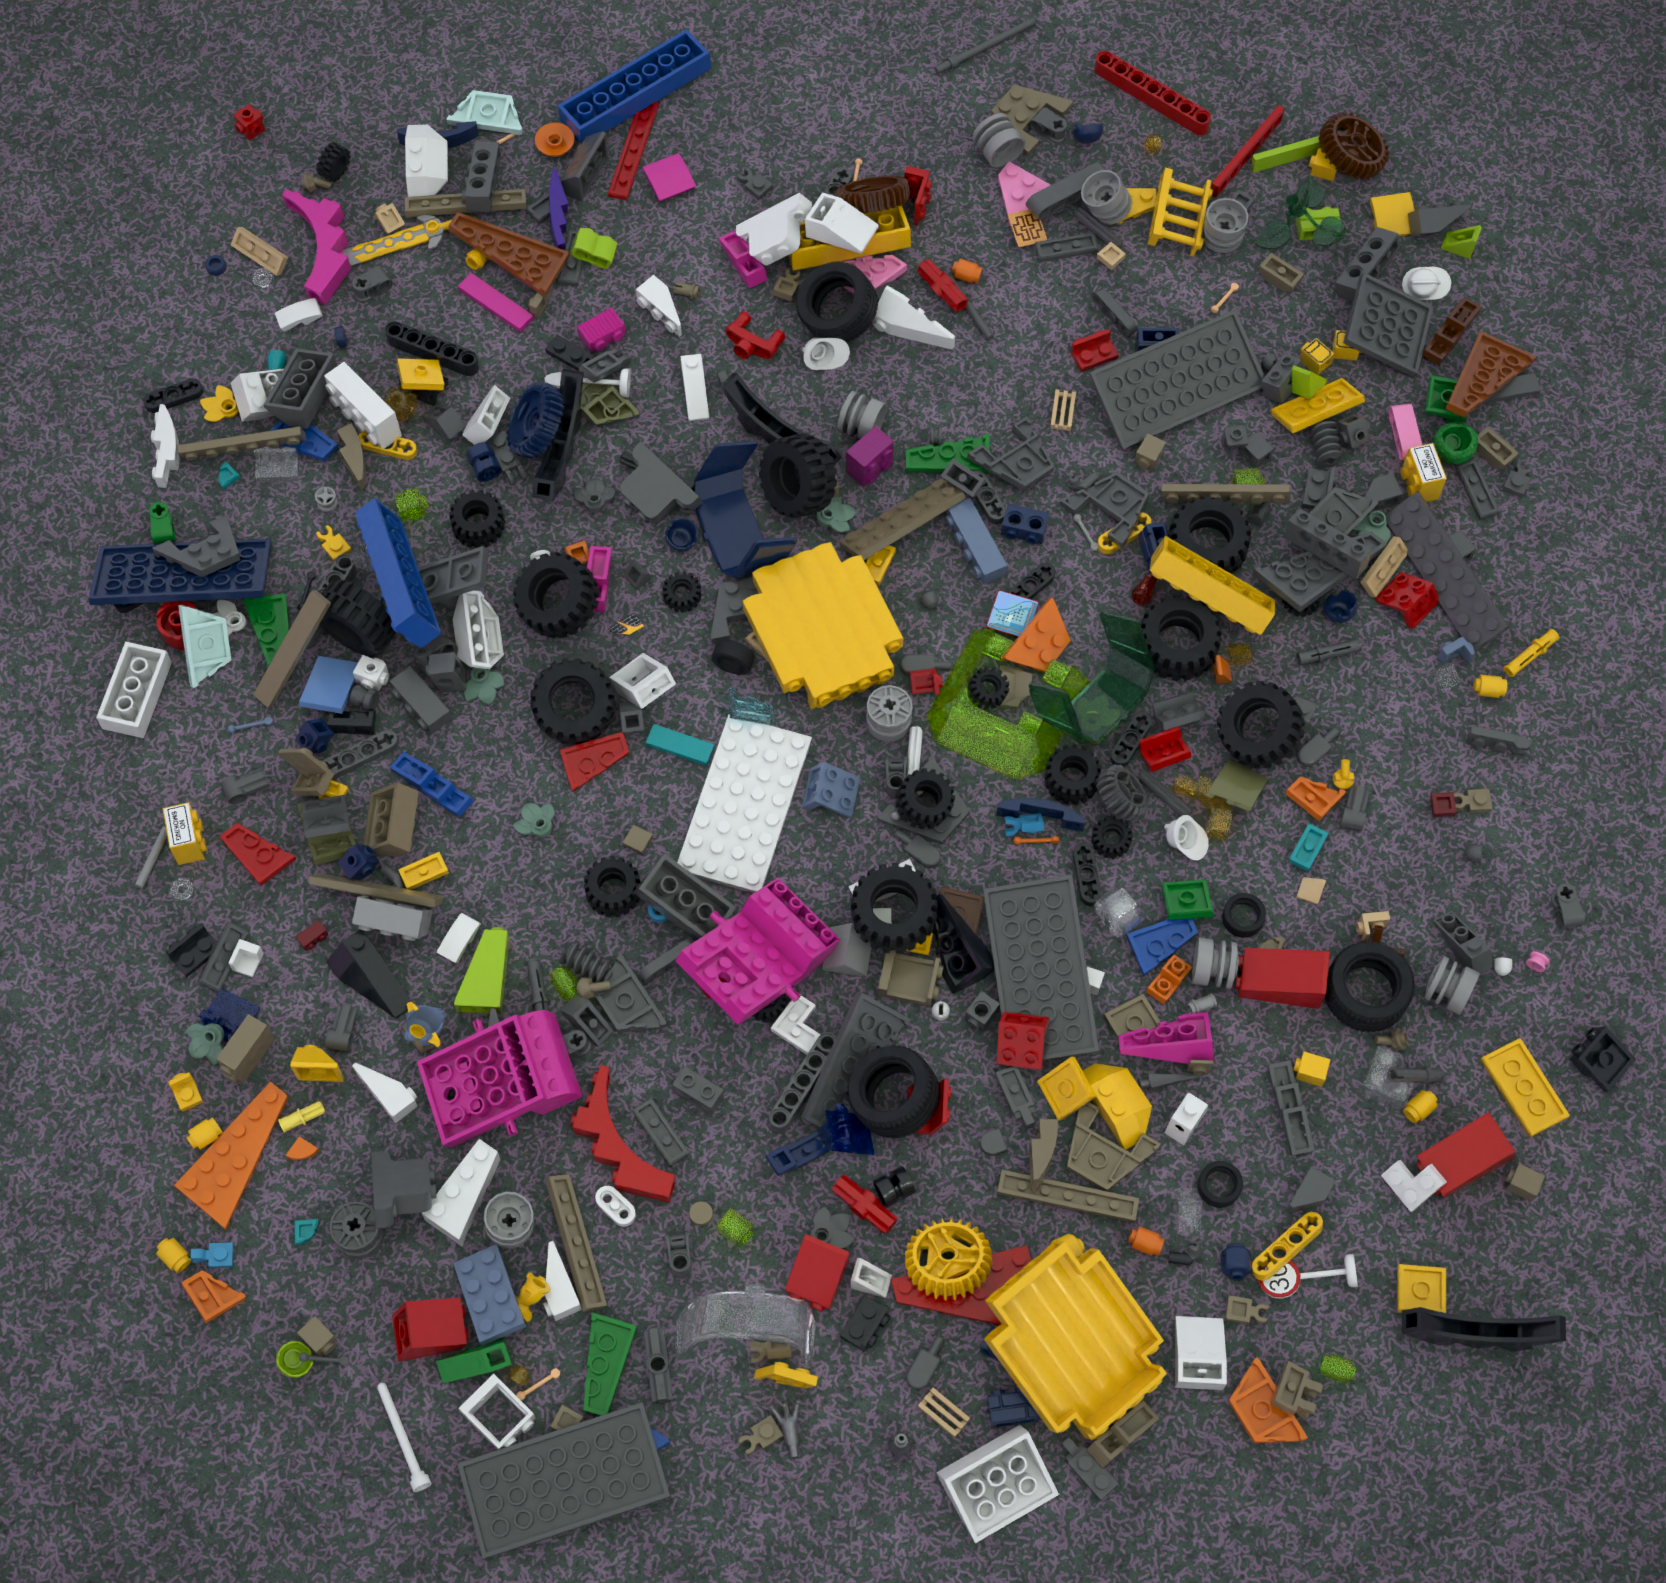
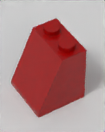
(817, 1273)
(429, 1328)

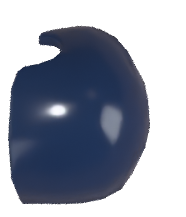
(1088, 133)
(681, 534)
(1341, 607)

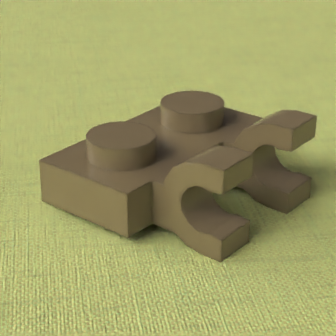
(1289, 1390)

